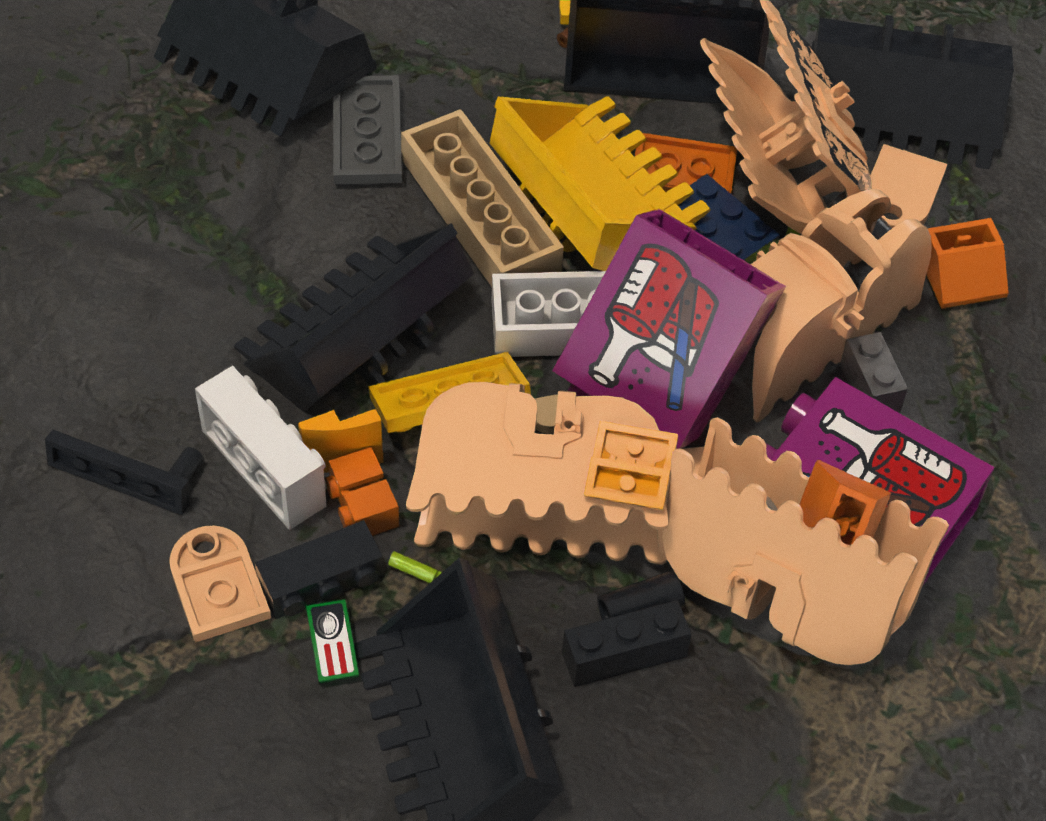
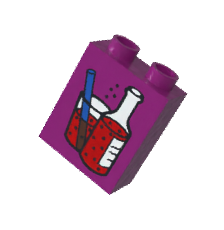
(668, 324)
(889, 452)

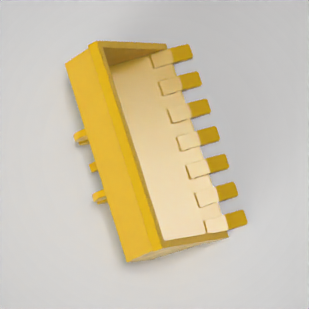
(585, 172)

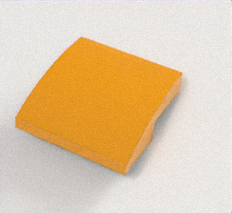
(340, 438)
(631, 465)

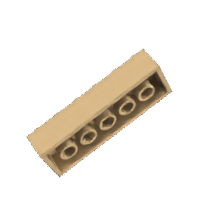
(479, 198)

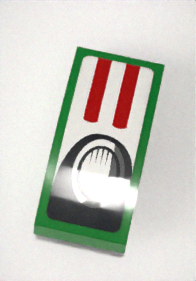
(332, 641)

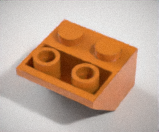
(967, 263)
(844, 498)

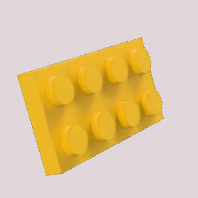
(405, 400)

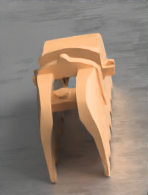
(822, 301)
(496, 477)
(740, 553)

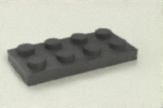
(367, 132)

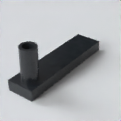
(123, 473)

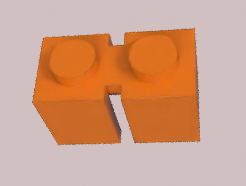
(361, 493)

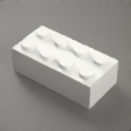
(539, 310)
(262, 446)

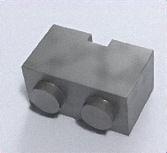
(873, 371)

